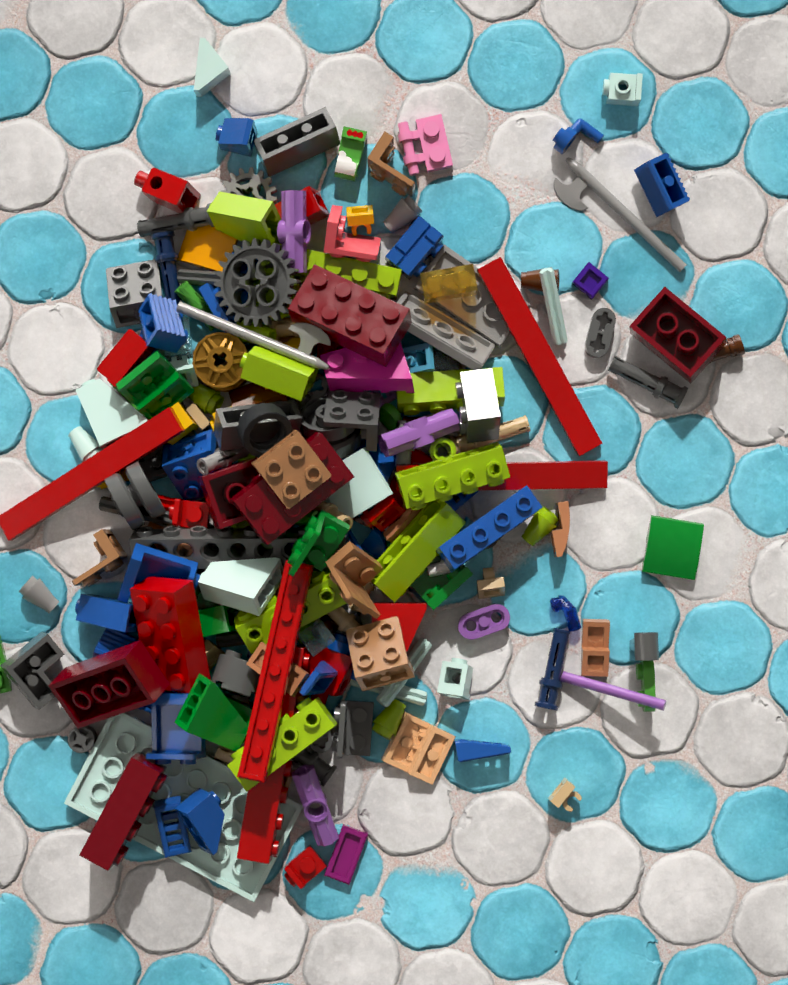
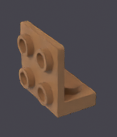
(378, 164)
(292, 469)
(105, 545)
(352, 570)
(379, 654)

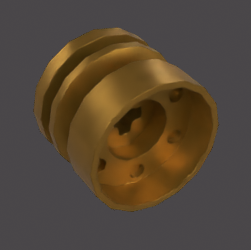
(222, 377)

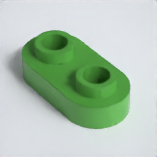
(646, 673)

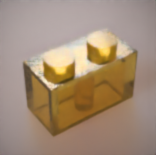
(448, 283)

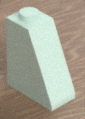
(107, 412)
(242, 583)

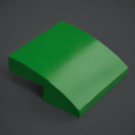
(154, 386)
(673, 547)

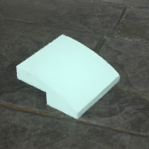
(364, 489)

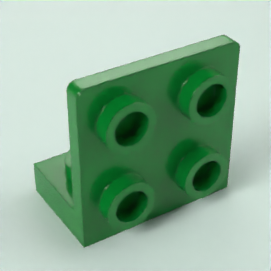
(319, 541)
(438, 588)

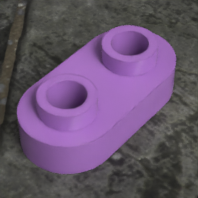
(483, 621)

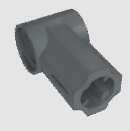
(645, 646)

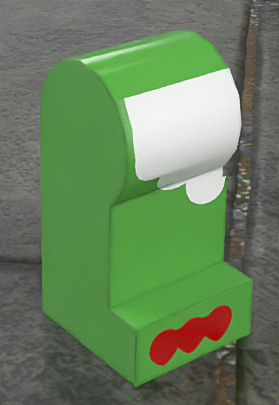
(350, 153)

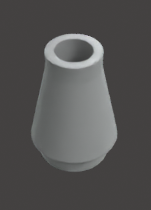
(403, 214)
(38, 594)

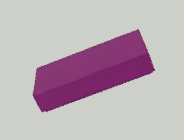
(346, 854)

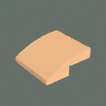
(418, 748)

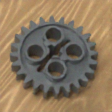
(280, 281)

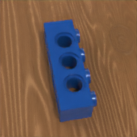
(489, 528)

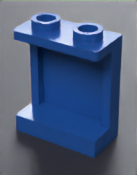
(155, 563)
(169, 739)

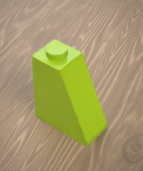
(245, 217)
(278, 372)

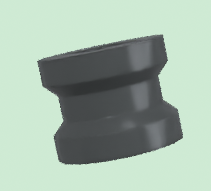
(77, 741)

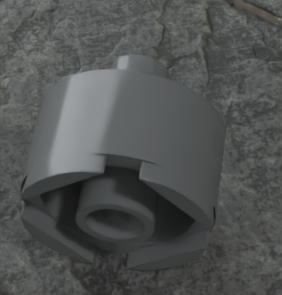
(235, 675)

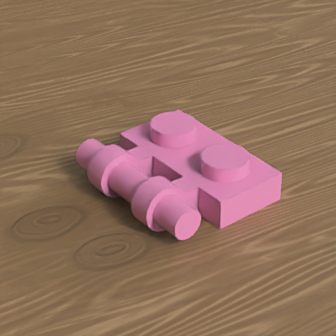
(433, 143)

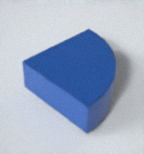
(375, 543)

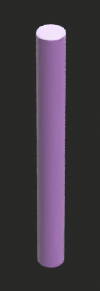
(612, 690)

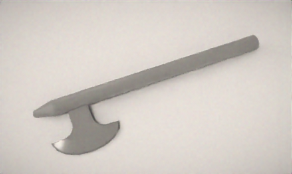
(570, 196)
(308, 334)

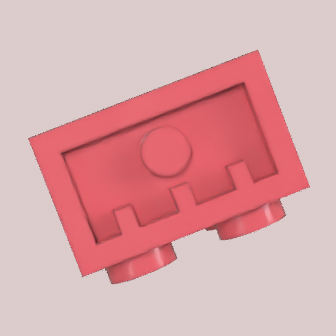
(344, 244)

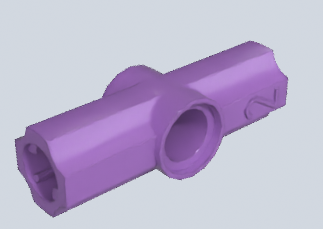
(294, 229)
(418, 432)
(309, 793)

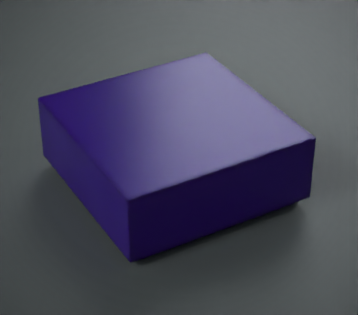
(590, 280)

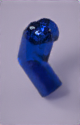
(569, 610)

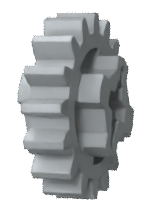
(253, 186)

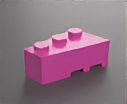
(357, 373)

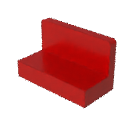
(124, 357)

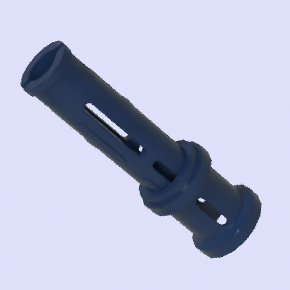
(167, 259)
(559, 637)

